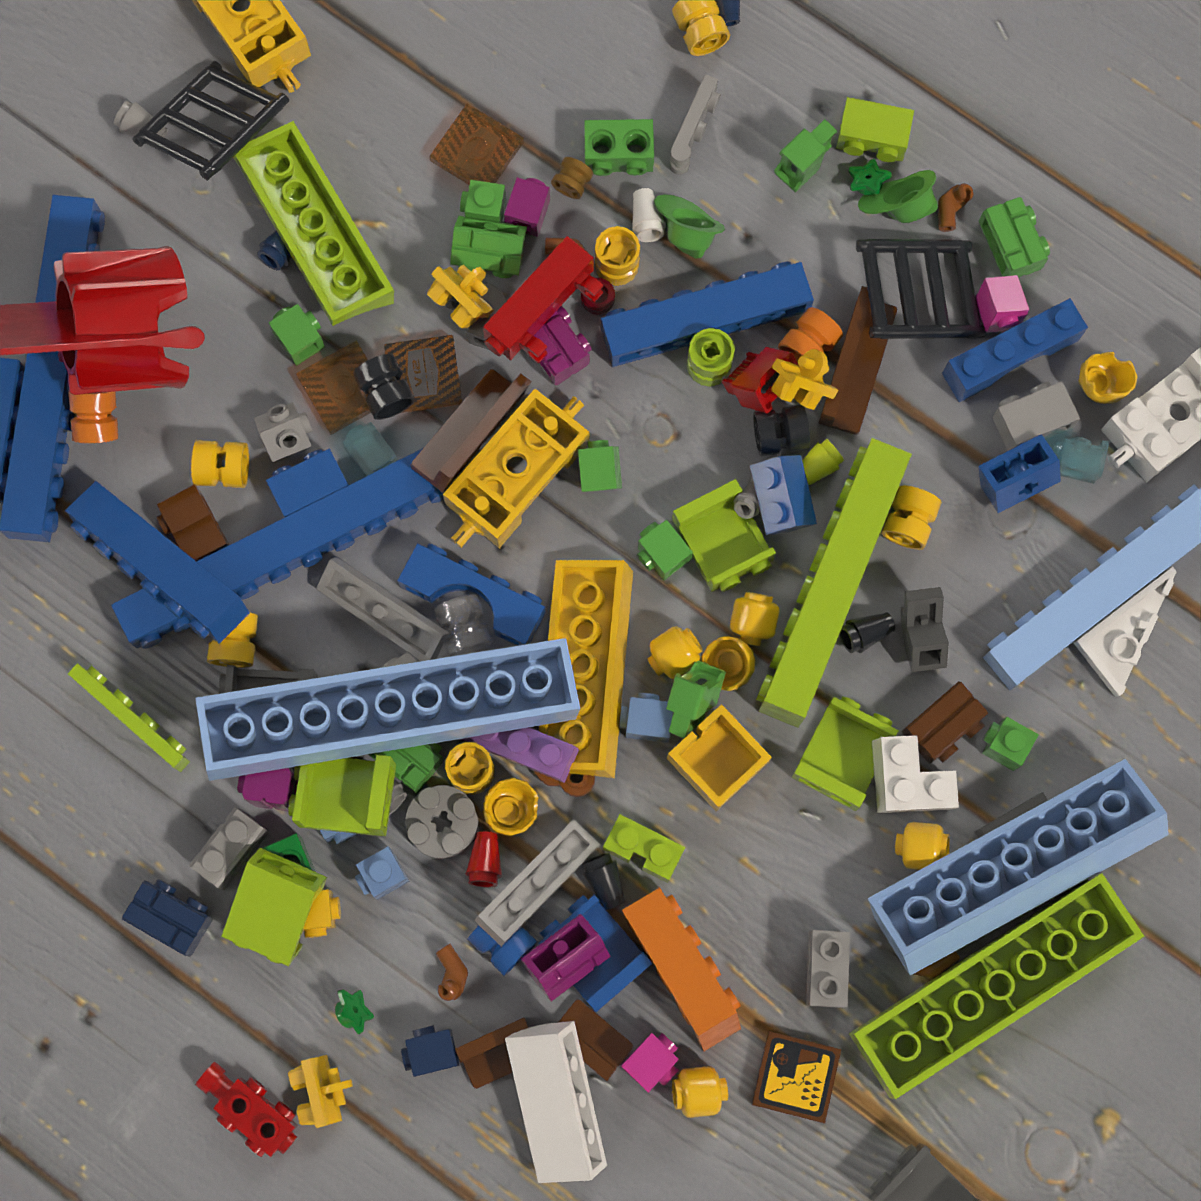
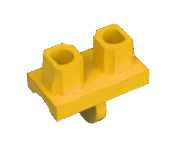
(466, 288)
(803, 381)
(323, 1089)

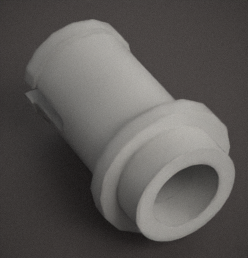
(746, 503)

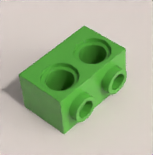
(618, 137)

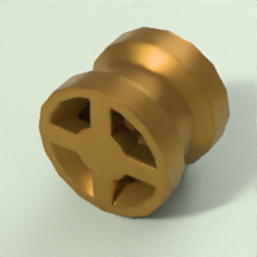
(572, 177)

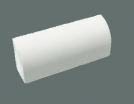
(556, 1103)

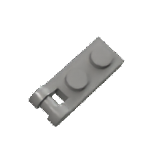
(693, 125)

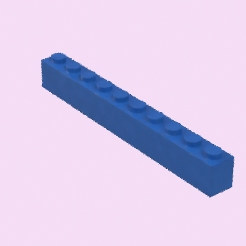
(44, 402)
(290, 544)

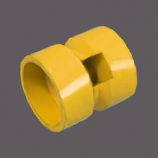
(703, 25)
(617, 255)
(207, 464)
(910, 521)
(236, 647)
(470, 768)

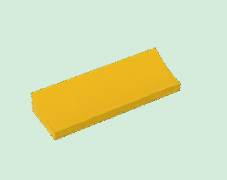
(593, 615)

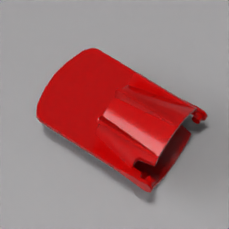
(107, 321)

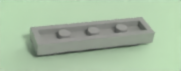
(382, 610)
(537, 883)

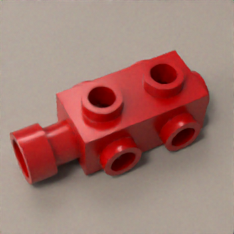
(257, 1112)

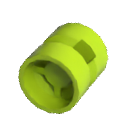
(710, 357)

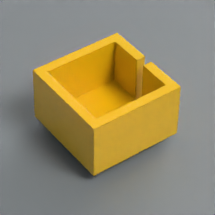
(720, 759)

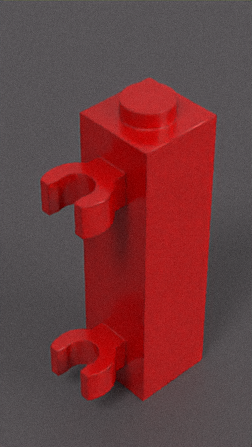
(538, 299)

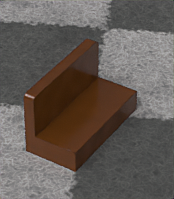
(599, 1042)
(488, 1056)

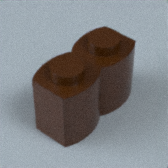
(191, 523)

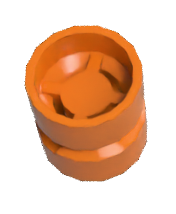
(814, 332)
(93, 417)

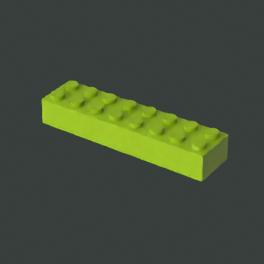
(836, 579)
(996, 985)

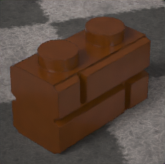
(946, 722)

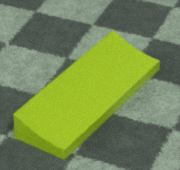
(314, 224)

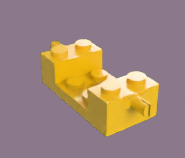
(261, 39)
(493, 497)

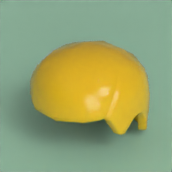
(1107, 378)
(733, 657)
(510, 806)

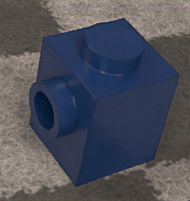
(429, 1051)

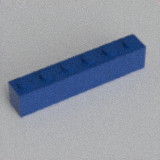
(727, 306)
(157, 562)

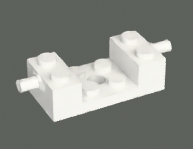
(1147, 431)

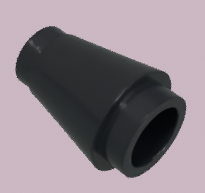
(866, 631)
(605, 880)

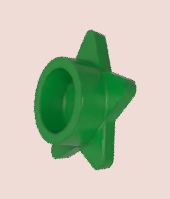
(868, 186)
(352, 1011)

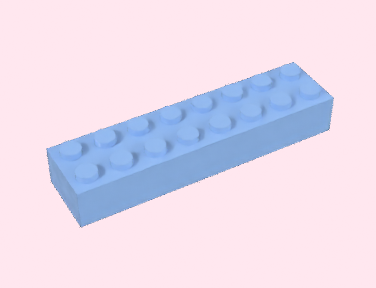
(1018, 866)

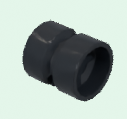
(382, 383)
(793, 427)

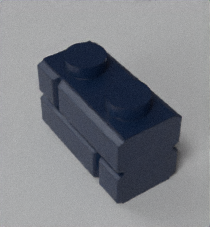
(168, 917)

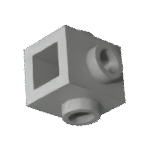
(284, 431)

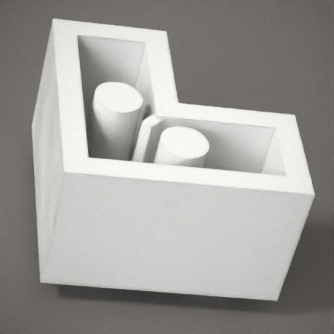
(902, 785)

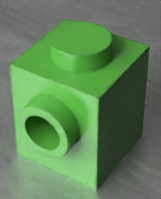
(484, 201)
(297, 333)
(599, 466)
(663, 549)
(1009, 743)

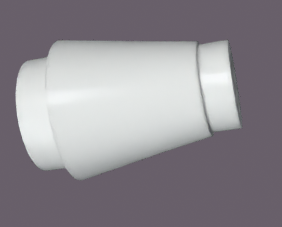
(647, 220)

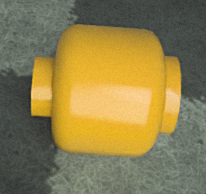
(754, 618)
(674, 652)
(922, 844)
(699, 1091)

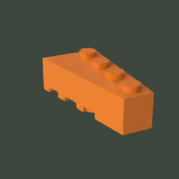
(683, 968)

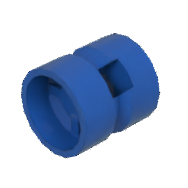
(508, 955)

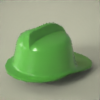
(904, 198)
(688, 225)

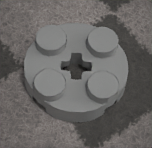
(451, 840)

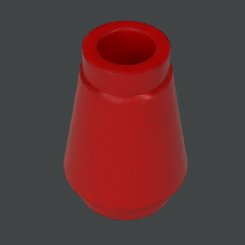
(484, 862)

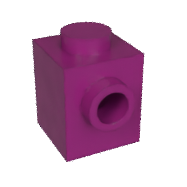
(528, 204)

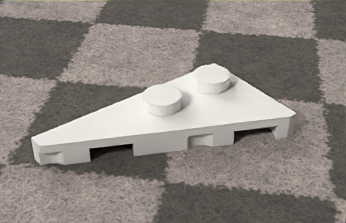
(1117, 640)

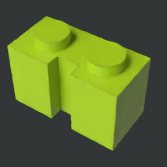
(874, 129)
(636, 840)

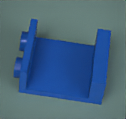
(615, 972)

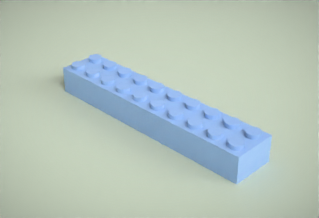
(386, 709)

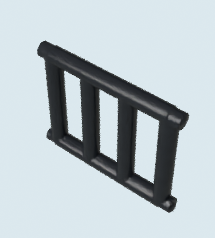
(193, 93)
(911, 327)

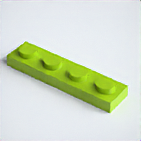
(119, 706)

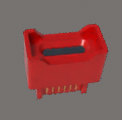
(755, 378)

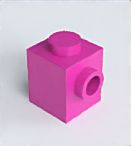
(1001, 303)
(652, 1062)

